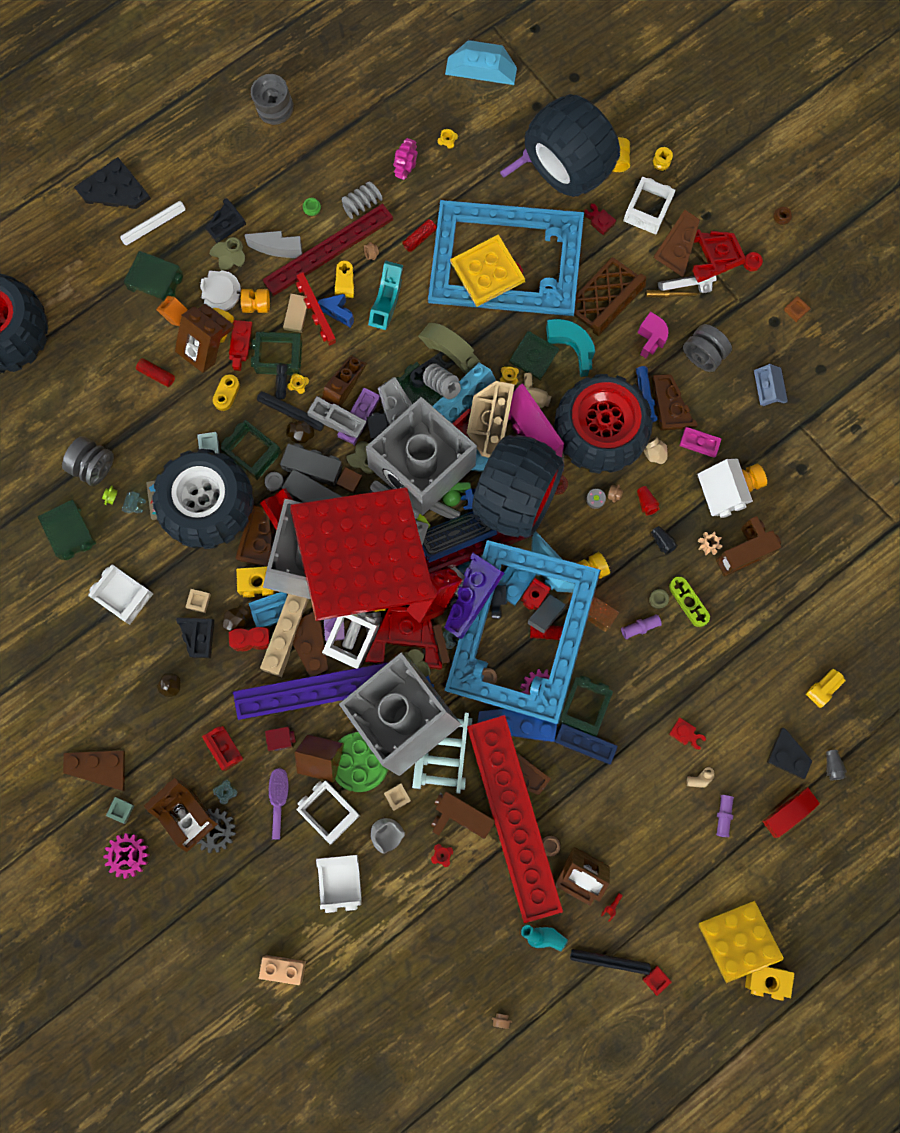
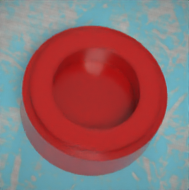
(753, 261)

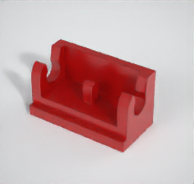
(222, 748)

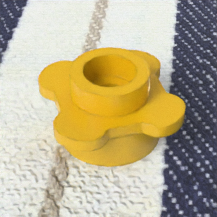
(447, 133)
(509, 371)
(295, 378)

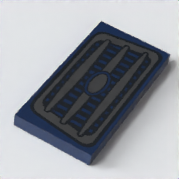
(454, 536)

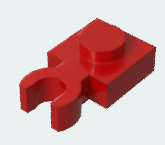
(684, 732)

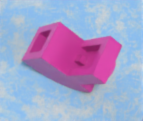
(655, 331)

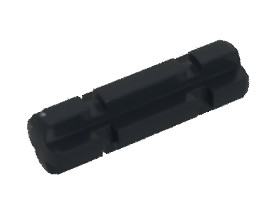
(281, 380)

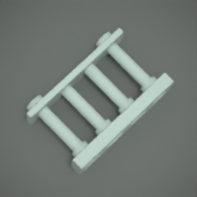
(421, 778)

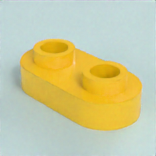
(227, 391)

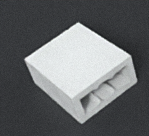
(725, 488)

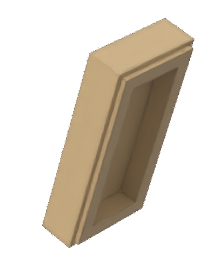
(295, 314)

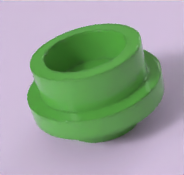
(311, 206)

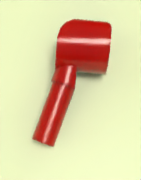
(611, 909)

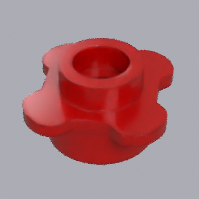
(441, 850)

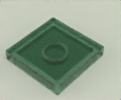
(534, 355)

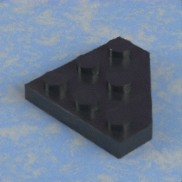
(113, 187)

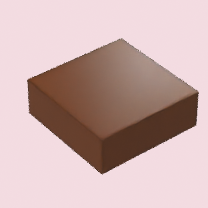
(797, 309)
(349, 480)

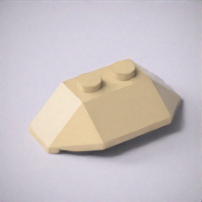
(490, 416)

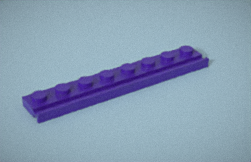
(301, 692)

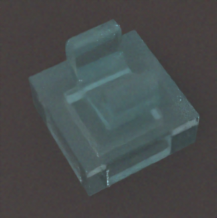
(131, 501)

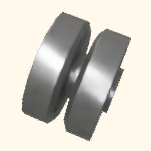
(707, 347)

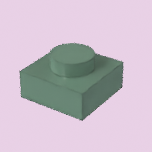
(120, 810)

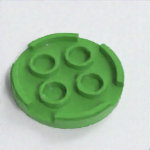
(358, 765)

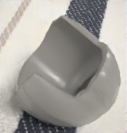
(386, 834)

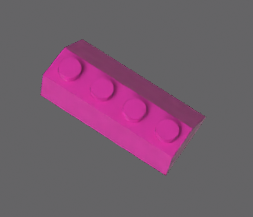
(531, 422)

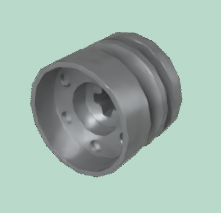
(272, 99)
(87, 460)

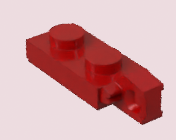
(240, 343)

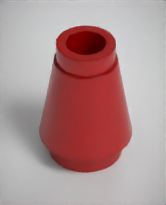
(647, 501)

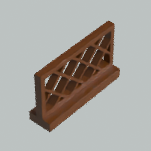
(619, 303)

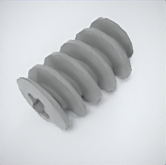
(360, 198)
(441, 381)

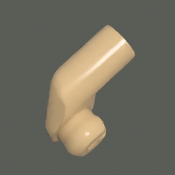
(703, 779)

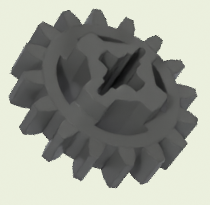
(212, 839)

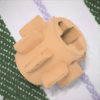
(705, 544)

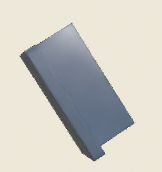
(770, 385)

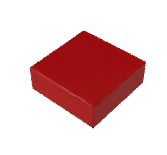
(657, 980)

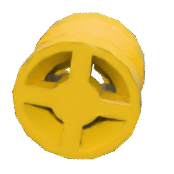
(660, 163)

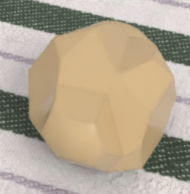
(656, 450)

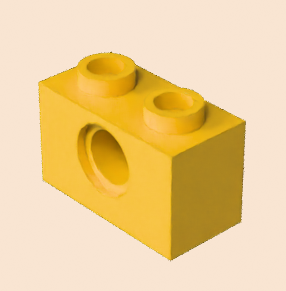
(245, 581)
(781, 985)

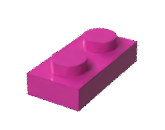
(700, 442)

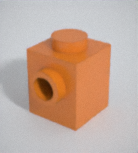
(172, 310)

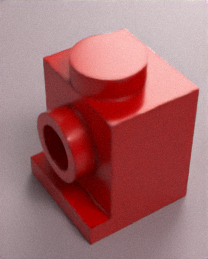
(538, 587)

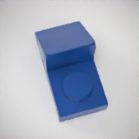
(333, 307)

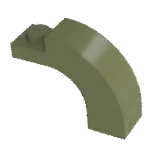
(443, 339)

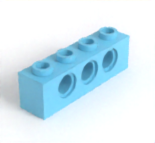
(471, 384)

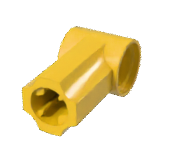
(822, 691)

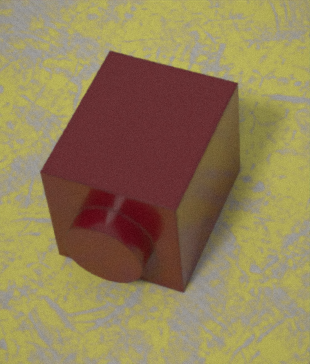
(280, 739)

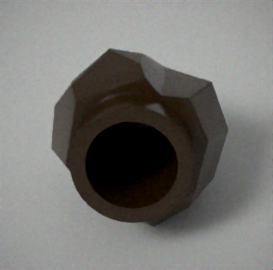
(299, 431)
(235, 618)
(169, 685)

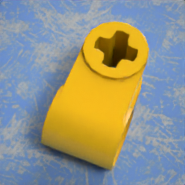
(344, 282)

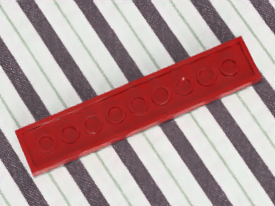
(514, 819)

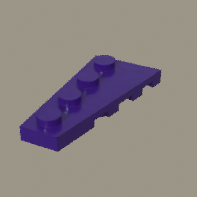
(477, 587)

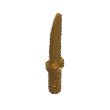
(660, 293)

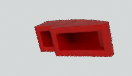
(791, 813)

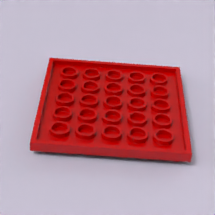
(361, 553)

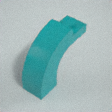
(387, 297)
(573, 335)

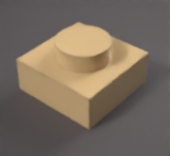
(198, 600)
(397, 797)

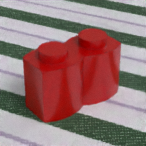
(245, 640)

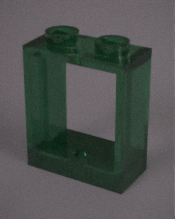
(270, 368)
(265, 460)
(601, 689)

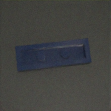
(586, 744)

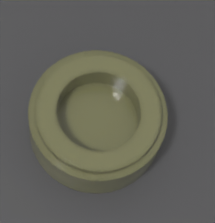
(658, 599)

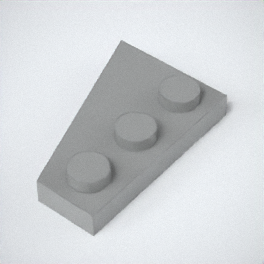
(393, 399)

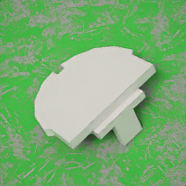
(220, 290)

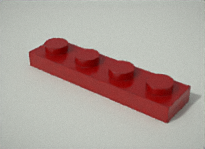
(318, 316)

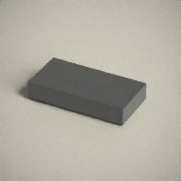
(546, 614)

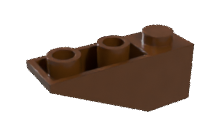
(343, 381)

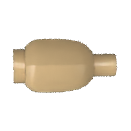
(540, 396)

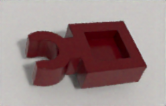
(600, 220)

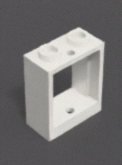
(642, 219)
(344, 656)
(306, 801)

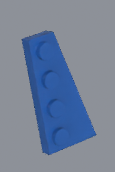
(523, 725)

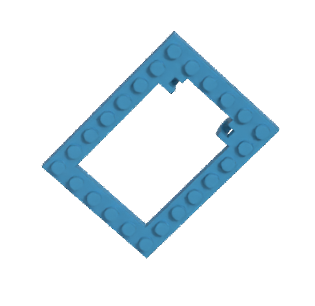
(563, 224)
(547, 704)

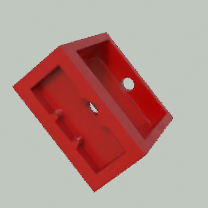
(444, 585)

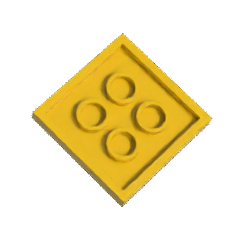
(487, 270)
(740, 941)

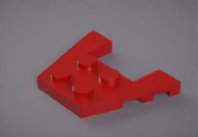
(721, 253)
(404, 630)

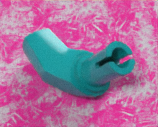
(544, 937)

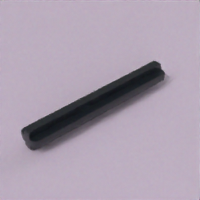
(288, 410)
(610, 961)

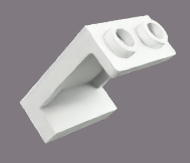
(120, 594)
(339, 883)

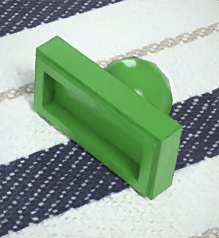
(453, 496)

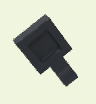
(499, 598)

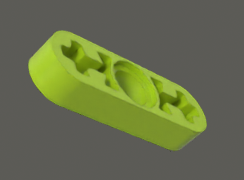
(702, 610)

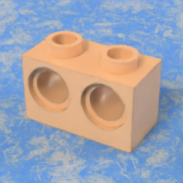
(282, 970)

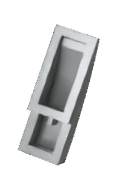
(274, 244)
(336, 417)

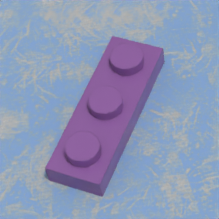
(362, 408)

